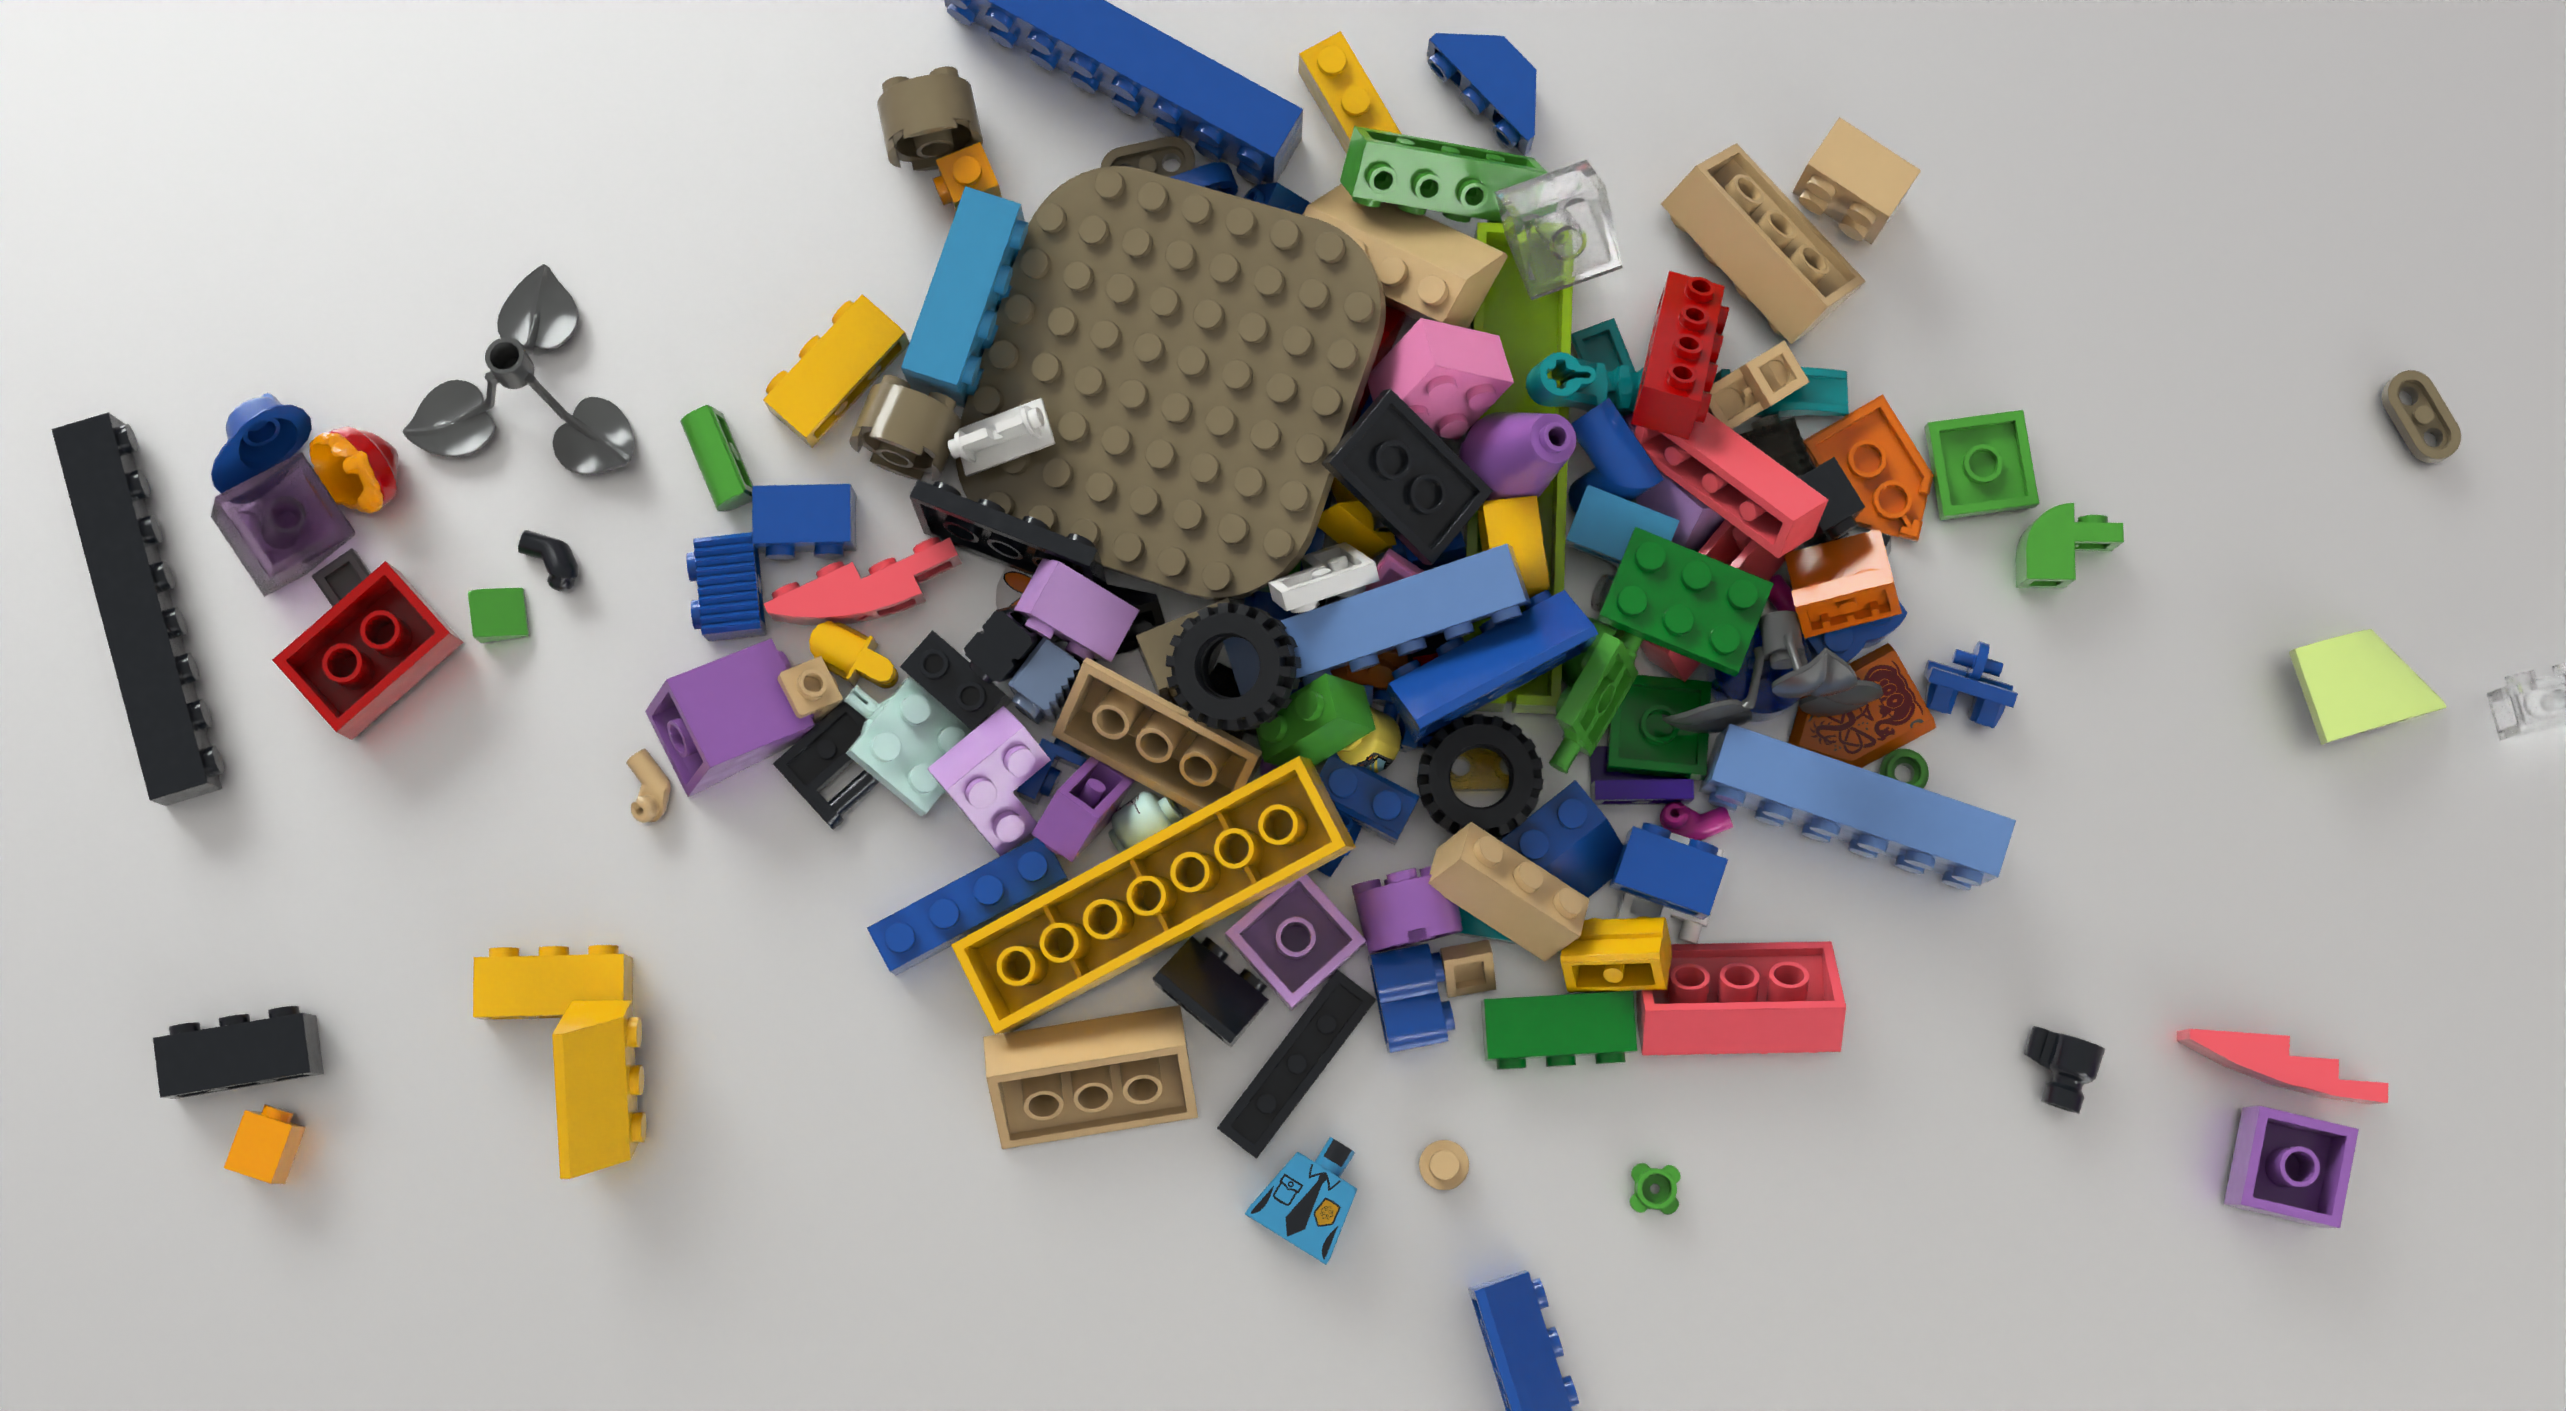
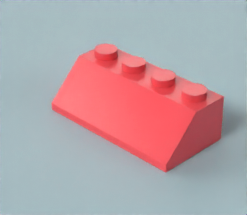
(1745, 1001)

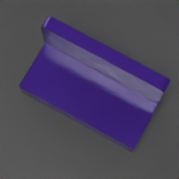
(1634, 789)

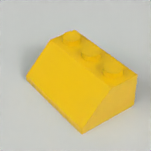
(597, 1086)

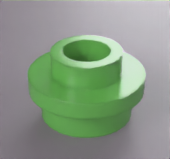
(1910, 759)

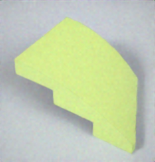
(2359, 685)

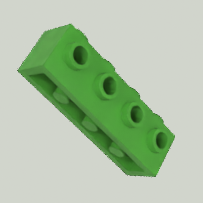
(1431, 174)

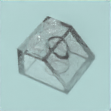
(1559, 229)

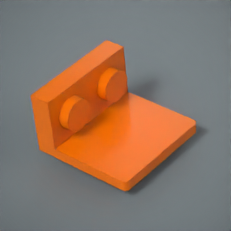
(1842, 583)

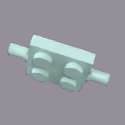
(904, 740)

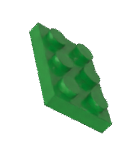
(1685, 601)

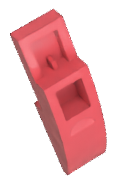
(848, 598)

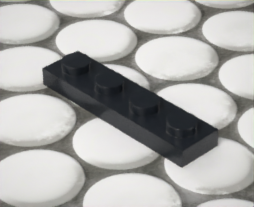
(1296, 1064)

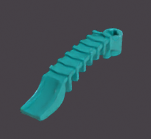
(1590, 384)

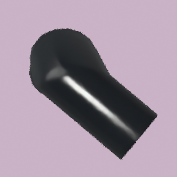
(556, 556)

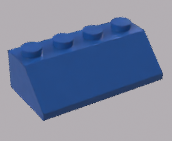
(1490, 664)
(1521, 1345)

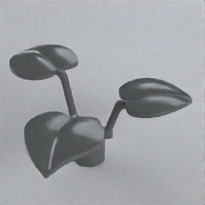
(537, 314)
(1825, 678)

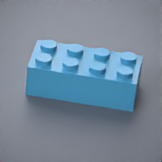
(965, 296)

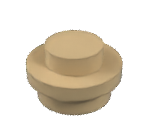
(1444, 1165)

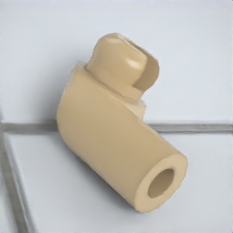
(654, 788)

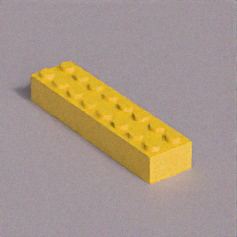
(1153, 895)

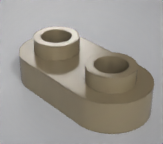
(1152, 155)
(2425, 414)

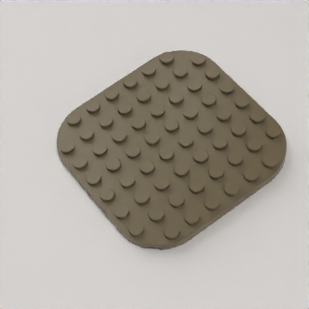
(1187, 373)

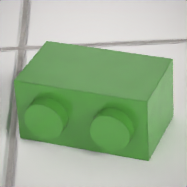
(1317, 722)

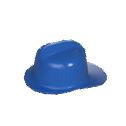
(259, 437)

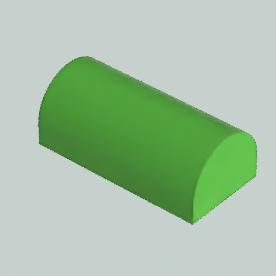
(718, 458)

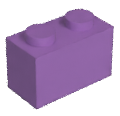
(1082, 808)

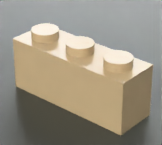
(1508, 892)

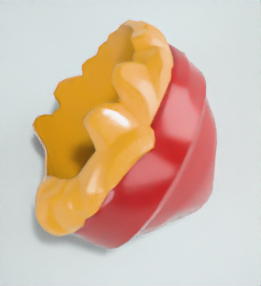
(356, 468)

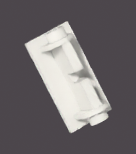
(1002, 437)

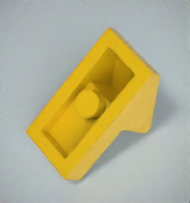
(1353, 523)

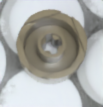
(927, 117)
(906, 428)

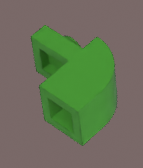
(2049, 545)

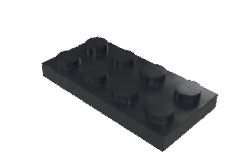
(992, 533)

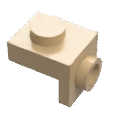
(810, 689)

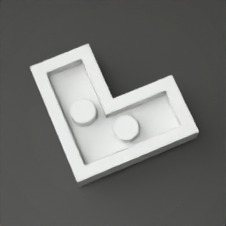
(1325, 573)

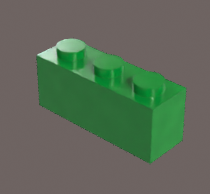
(1559, 1028)

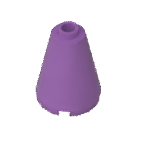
(1518, 451)

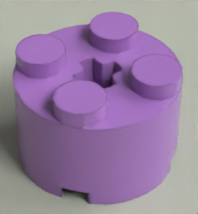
(1404, 911)

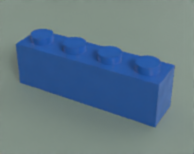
(966, 905)

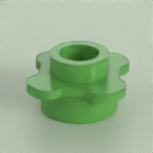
(1666, 1180)

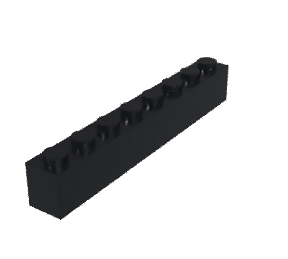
(138, 609)

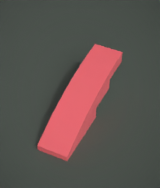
(2269, 1061)

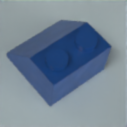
(1570, 840)

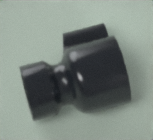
(2070, 1061)

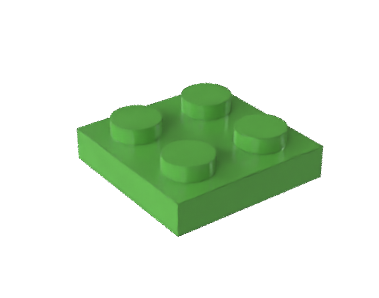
(1981, 465)

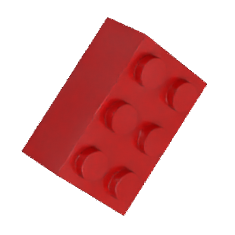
(367, 651)

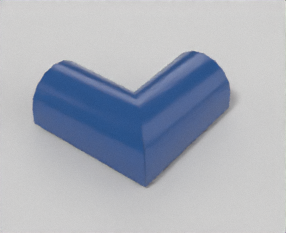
(1616, 453)

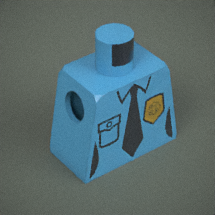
(1308, 1200)

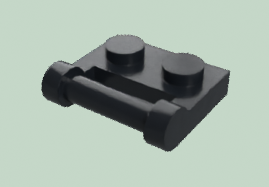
(821, 757)

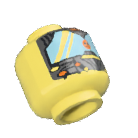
(1378, 747)

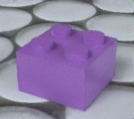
(2291, 1166)

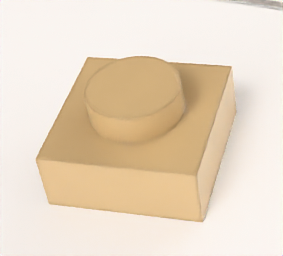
(1468, 968)

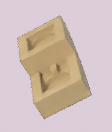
(1756, 386)

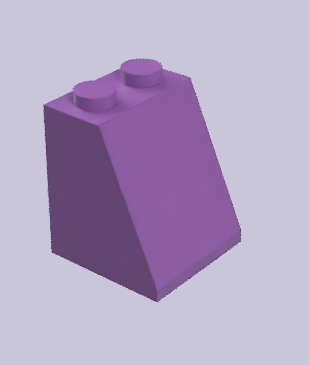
(726, 716)

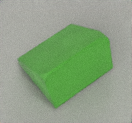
(498, 614)

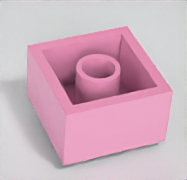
(1444, 375)

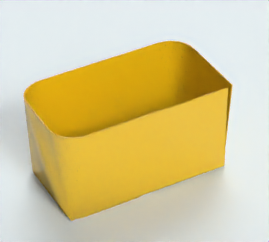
(1519, 525)

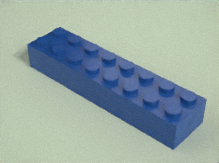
(1150, 77)

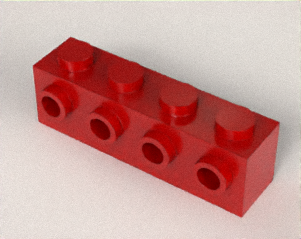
(1681, 356)

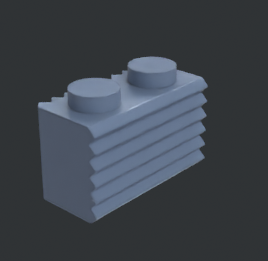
(1044, 682)

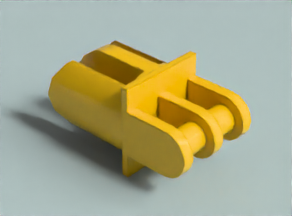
(851, 655)

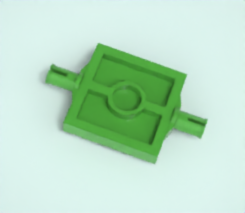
(1595, 697)

